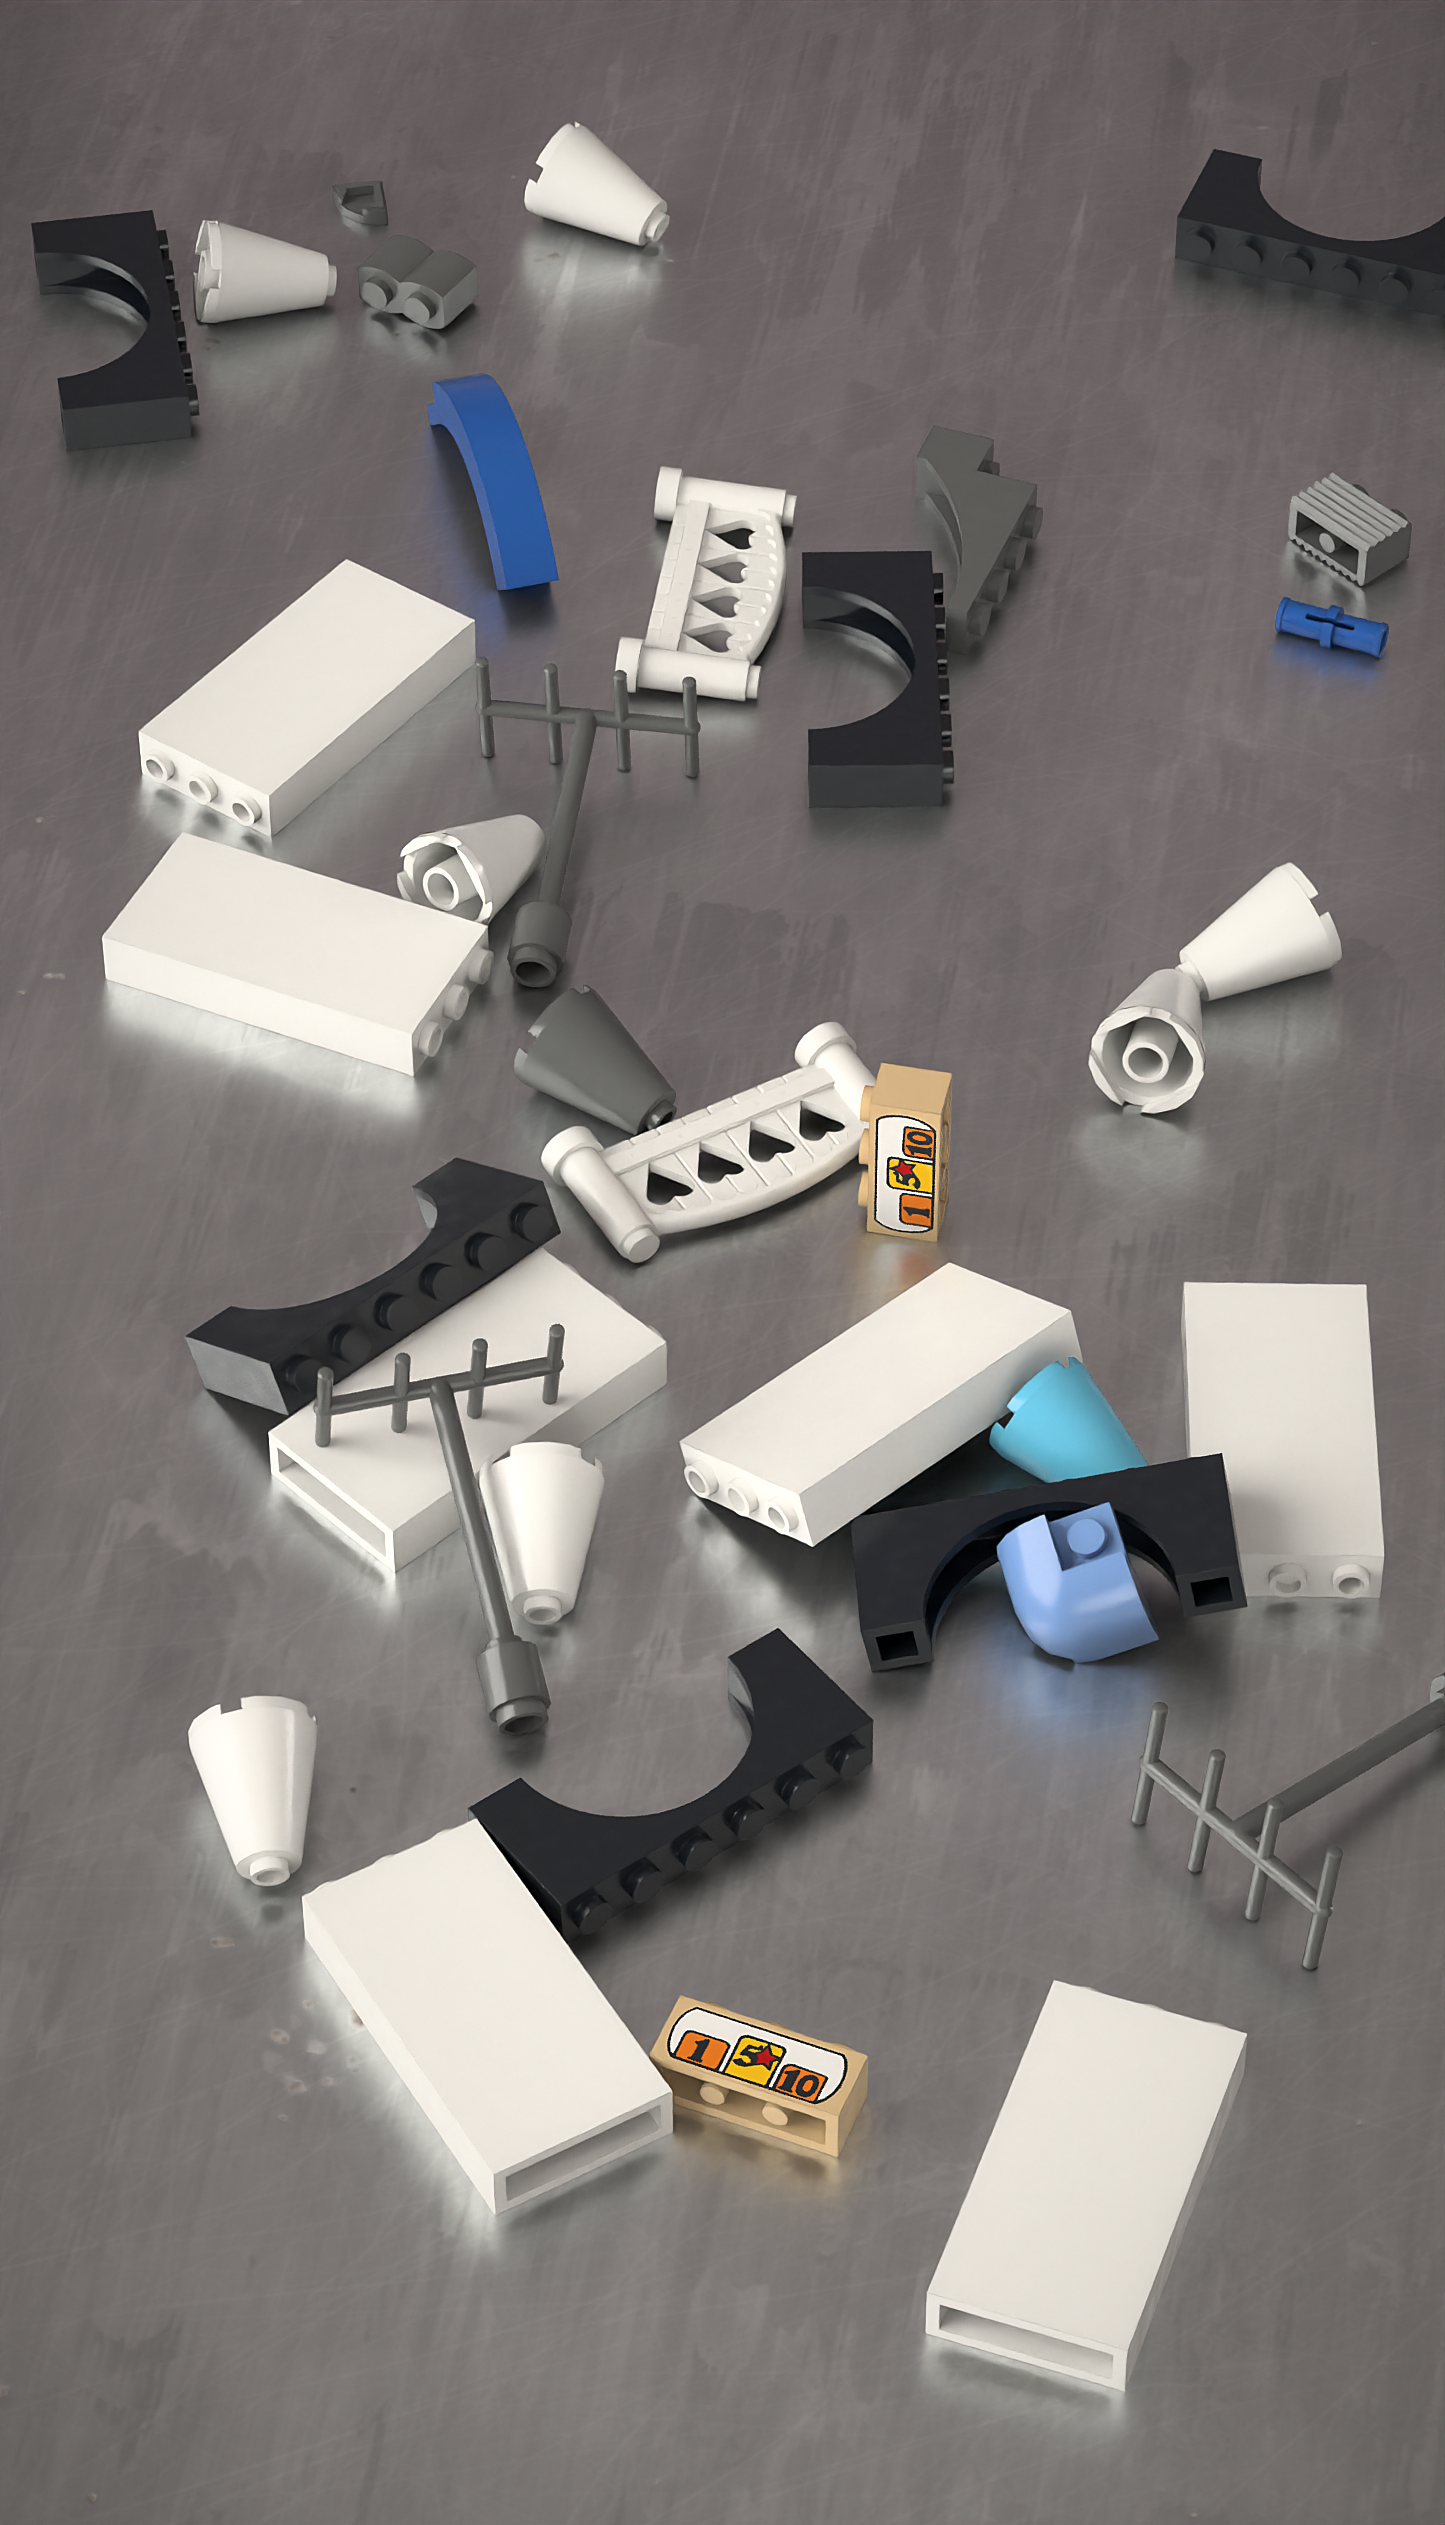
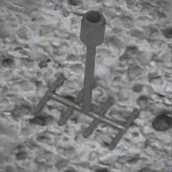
(542, 926)
(508, 1667)
(1266, 1818)

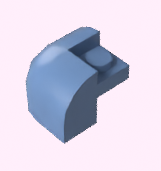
(1076, 1585)

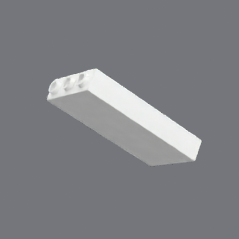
(307, 697)
(298, 953)
(1289, 1401)
(877, 1403)
(395, 1486)
(487, 2016)
(1087, 2185)

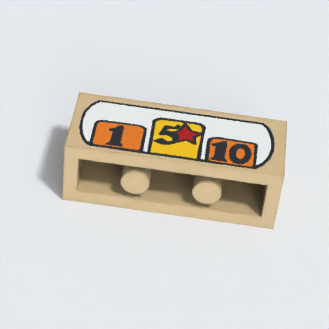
(906, 1151)
(761, 2075)

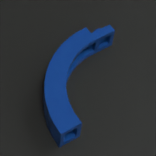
(501, 477)

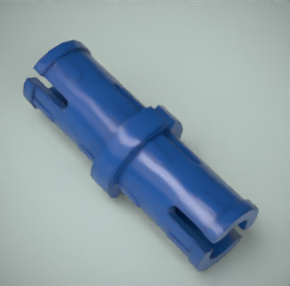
(1332, 627)

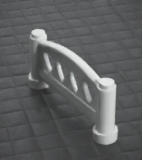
(697, 513)
(615, 1179)

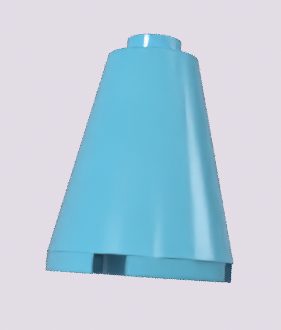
(1065, 1428)

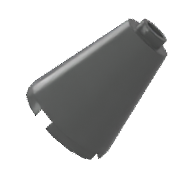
(595, 1065)

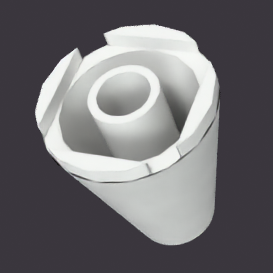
(594, 189)
(255, 275)
(472, 866)
(1263, 938)
(1152, 1045)
(542, 1523)
(259, 1781)

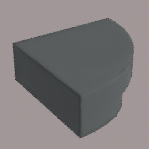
(361, 202)

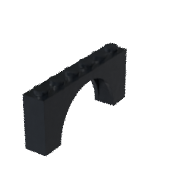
(1236, 230)
(144, 390)
(898, 751)
(477, 1229)
(924, 1555)
(597, 1865)

